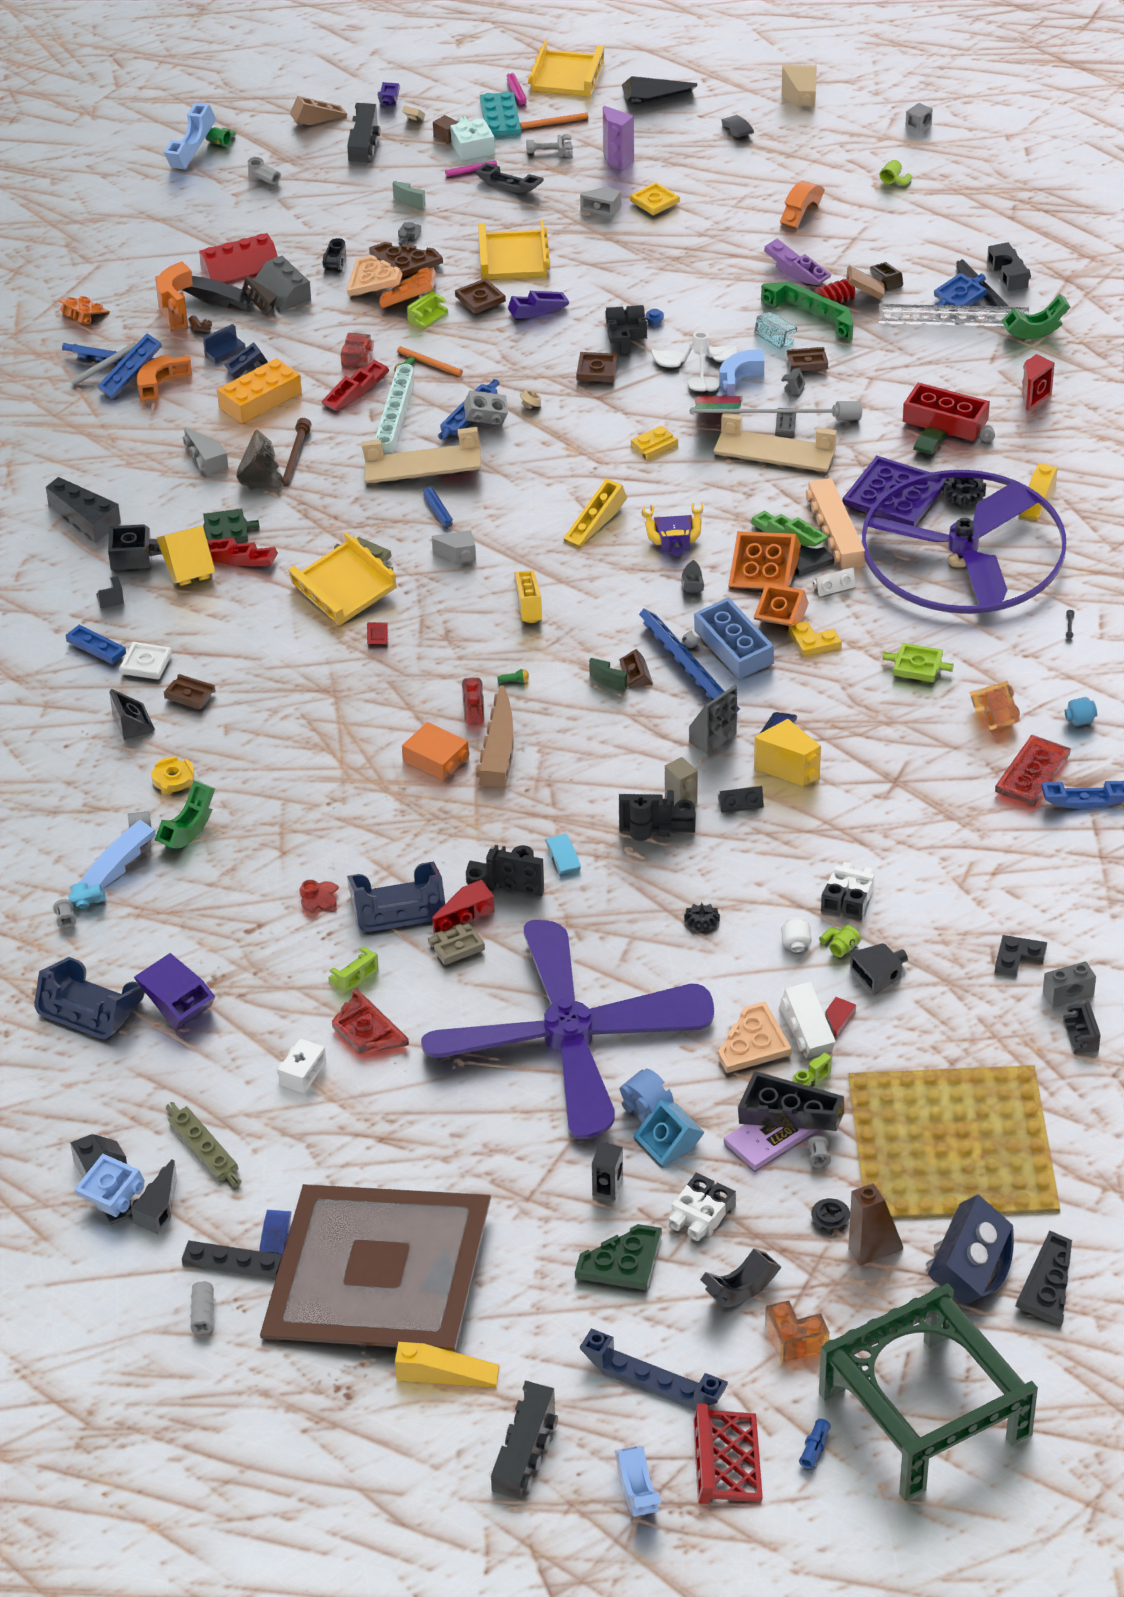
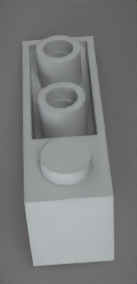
(208, 452)

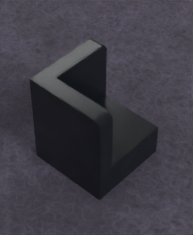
(111, 596)

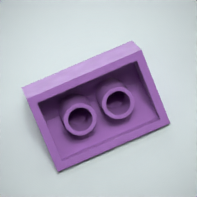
(618, 138)

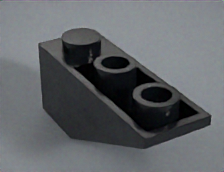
(156, 1203)

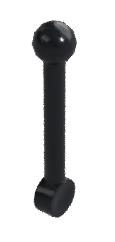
(1070, 614)

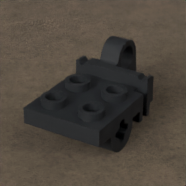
(626, 325)
(651, 813)
(511, 870)

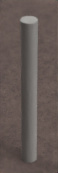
(102, 365)

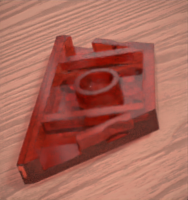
(366, 1026)

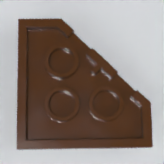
(406, 257)

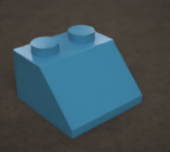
(668, 1132)

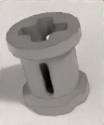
(65, 917)
(818, 1152)

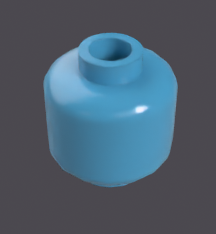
(1081, 711)

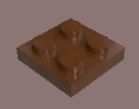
(480, 296)
(597, 367)

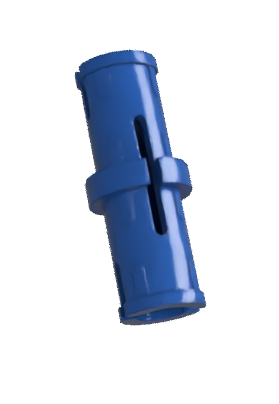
(815, 1443)

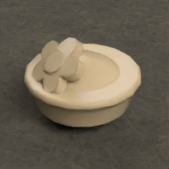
(530, 398)

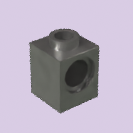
(918, 117)

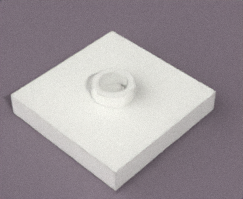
(145, 660)

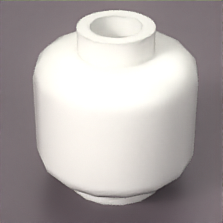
(796, 934)

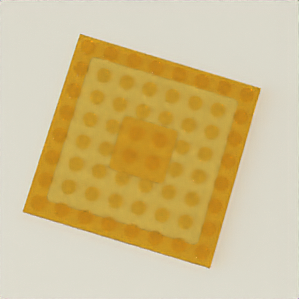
(951, 1136)

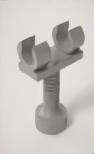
(561, 146)

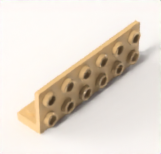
(775, 449)
(422, 462)

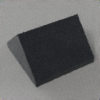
(130, 715)

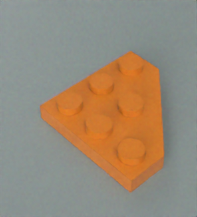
(411, 287)

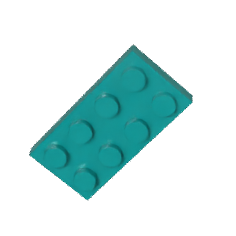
(501, 113)

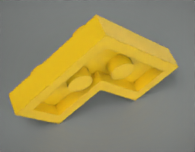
(811, 642)

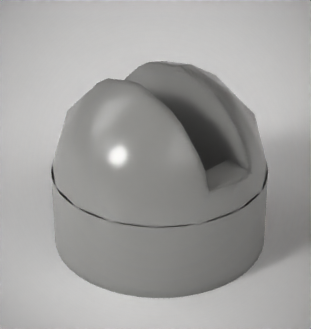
(689, 640)

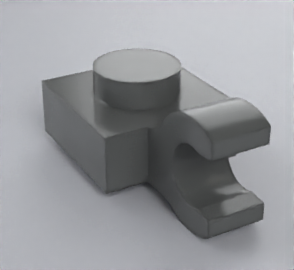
(408, 231)

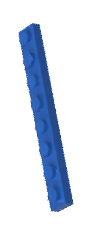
(682, 654)

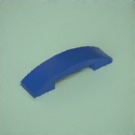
(1084, 798)

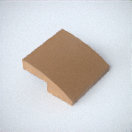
(865, 282)

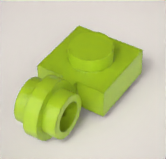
(818, 1070)

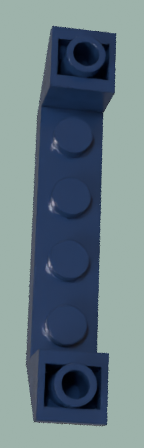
(648, 1377)

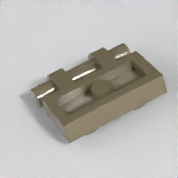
(456, 943)

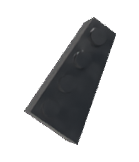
(525, 1441)

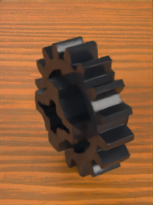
(964, 490)

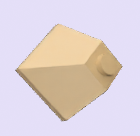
(799, 84)

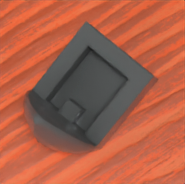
(692, 578)

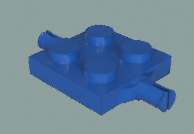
(961, 291)

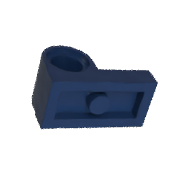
(250, 357)

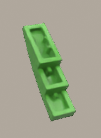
(781, 524)

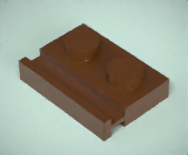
(807, 359)
(189, 691)

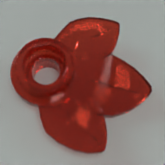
(318, 895)

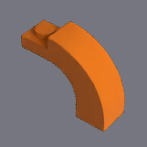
(797, 201)
(170, 282)
(159, 370)

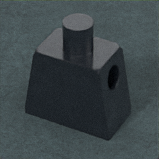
(877, 966)

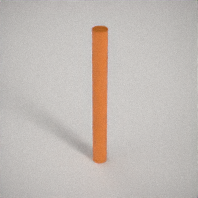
(556, 120)
(430, 361)

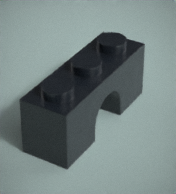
(1014, 272)

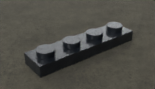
(231, 1259)

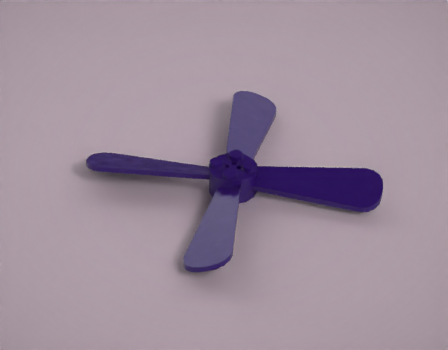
(570, 1027)

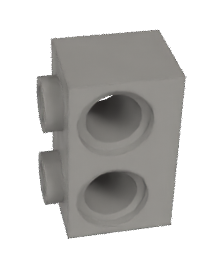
(486, 407)

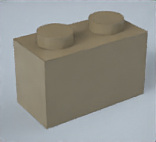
(682, 779)

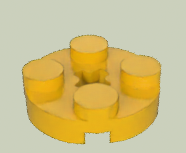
(182, 777)

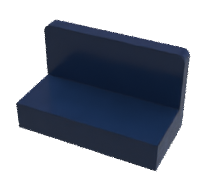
(222, 344)

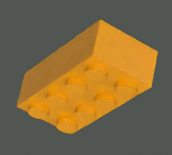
(259, 391)

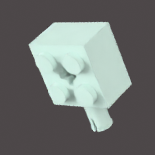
(472, 138)

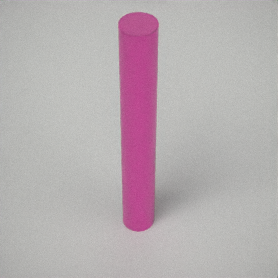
(466, 169)

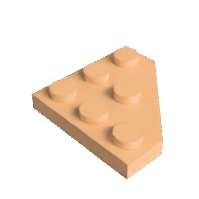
(372, 275)
(753, 1040)

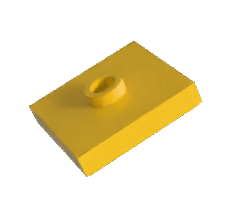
(654, 198)

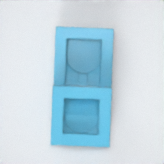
(563, 854)

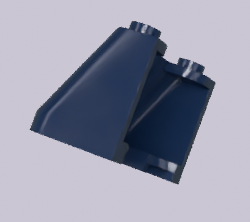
(399, 903)
(82, 1005)

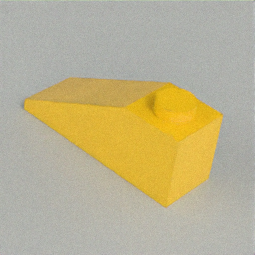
(1044, 483)

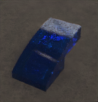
(275, 1231)

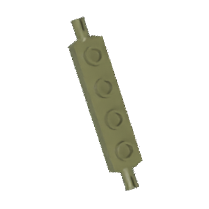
(203, 1144)

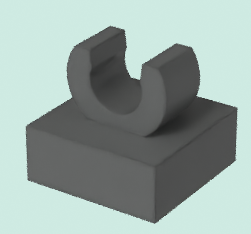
(795, 381)

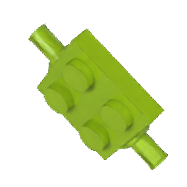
(918, 662)

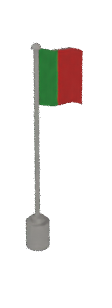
(731, 404)

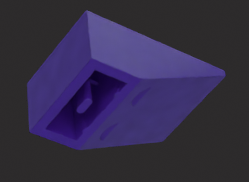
(175, 990)

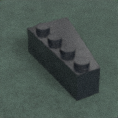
(83, 508)
(789, 1104)

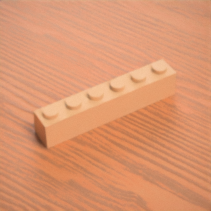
(835, 523)

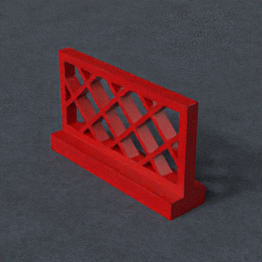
(706, 1460)

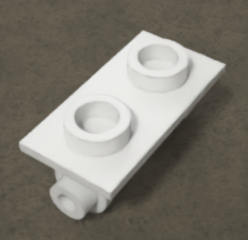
(835, 582)

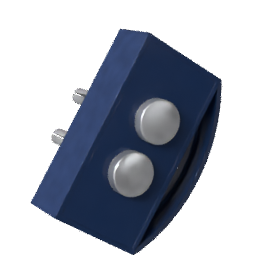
(971, 1250)

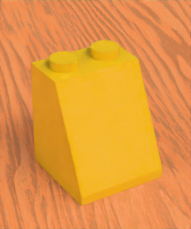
(187, 555)
(787, 754)

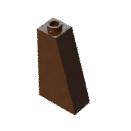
(871, 1226)

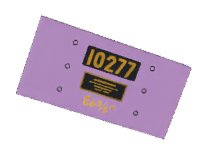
(761, 1144)

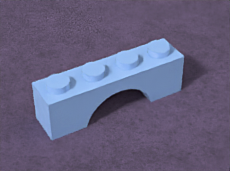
(199, 124)

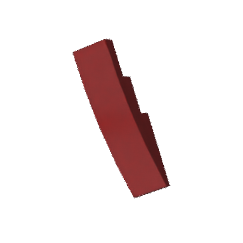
(356, 386)
(229, 552)

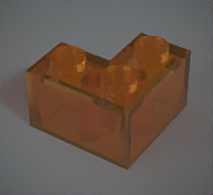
(997, 704)
(793, 1336)

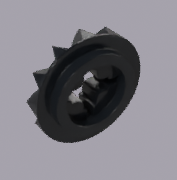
(710, 919)
(834, 1207)

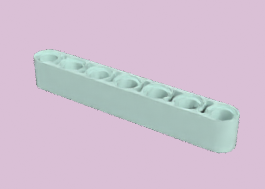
(396, 408)

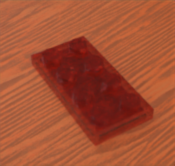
(1034, 764)

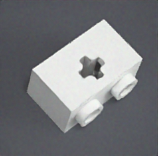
(301, 1065)

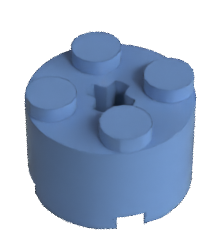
(643, 1093)

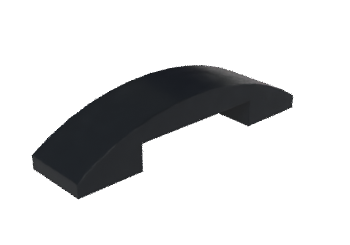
(494, 177)

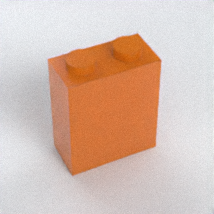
(435, 751)

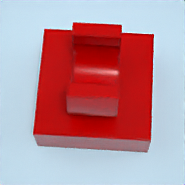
(377, 632)

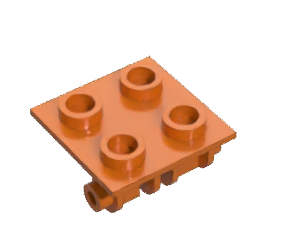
(81, 309)

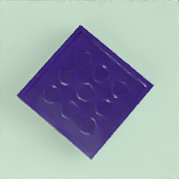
(905, 506)

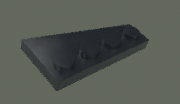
(1047, 1282)

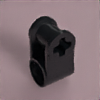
(335, 254)

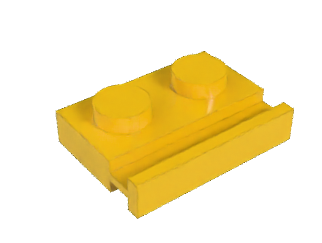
(654, 442)

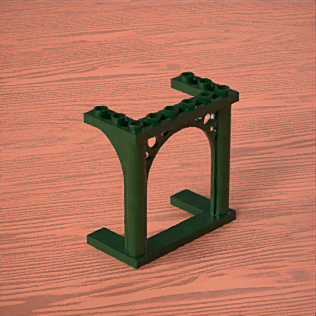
(943, 1320)

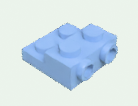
(110, 1185)

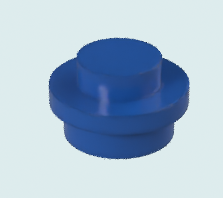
(654, 316)

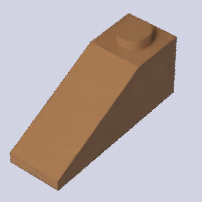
(313, 111)

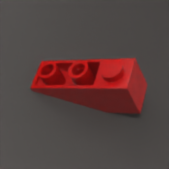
(466, 905)

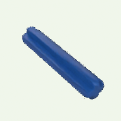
(438, 507)

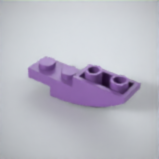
(798, 267)

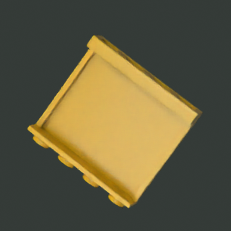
(566, 71)
(513, 253)
(344, 580)

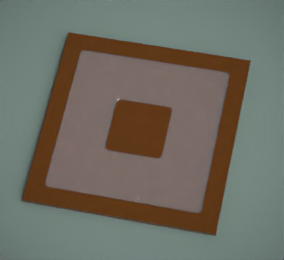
(376, 1267)

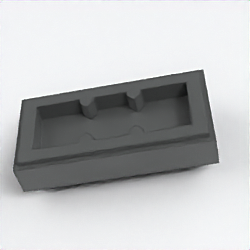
(785, 424)

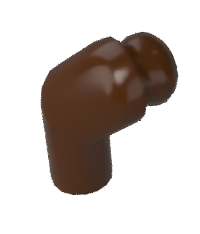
(205, 326)

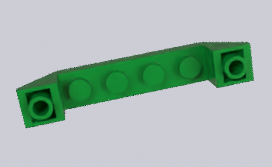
(778, 292)

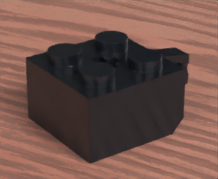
(131, 547)

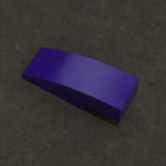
(537, 304)

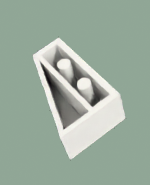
(806, 1020)

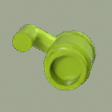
(891, 172)
(843, 939)

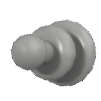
(987, 434)

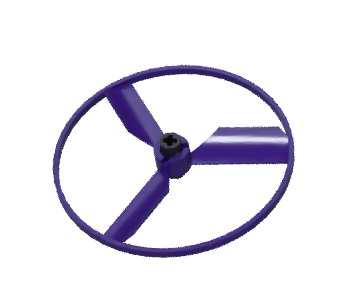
(964, 540)

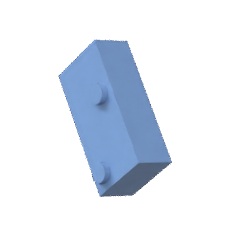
(734, 638)

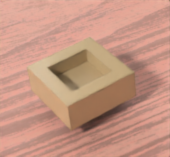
(413, 113)

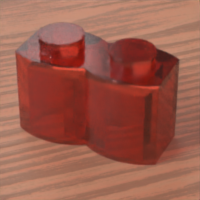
(356, 350)
(473, 701)

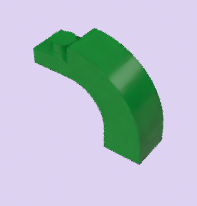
(1038, 324)
(190, 821)

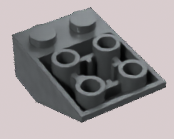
(715, 722)

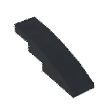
(222, 293)

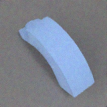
(739, 366)
(636, 1481)

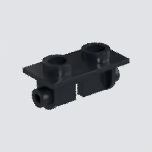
(741, 798)

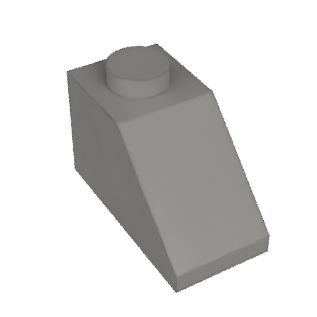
(601, 201)
(455, 547)

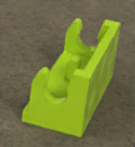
(426, 310)
(356, 971)

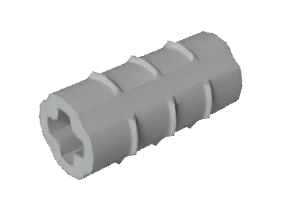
(202, 1307)

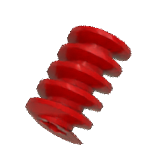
(837, 291)

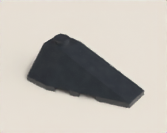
(646, 89)

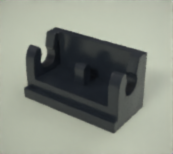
(1082, 1028)

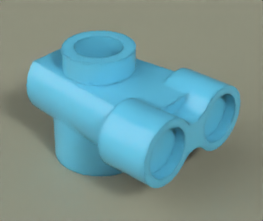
(82, 896)

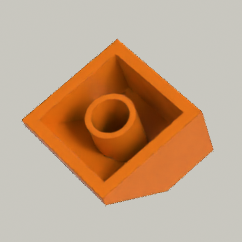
(781, 605)

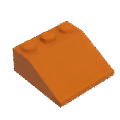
(763, 559)

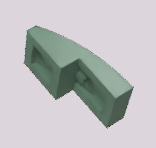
(405, 194)

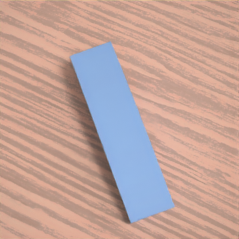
(117, 855)

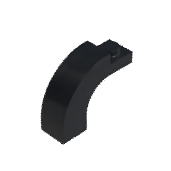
(743, 1282)

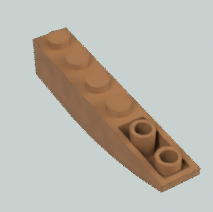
(498, 745)

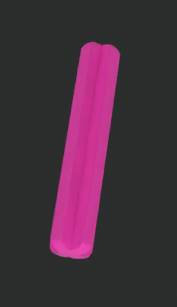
(516, 88)

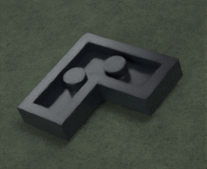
(1017, 949)

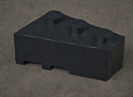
(364, 134)

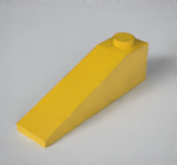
(597, 513)
(528, 596)
(435, 1365)

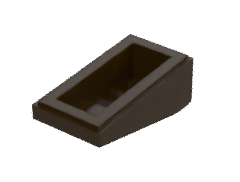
(888, 275)
(262, 297)

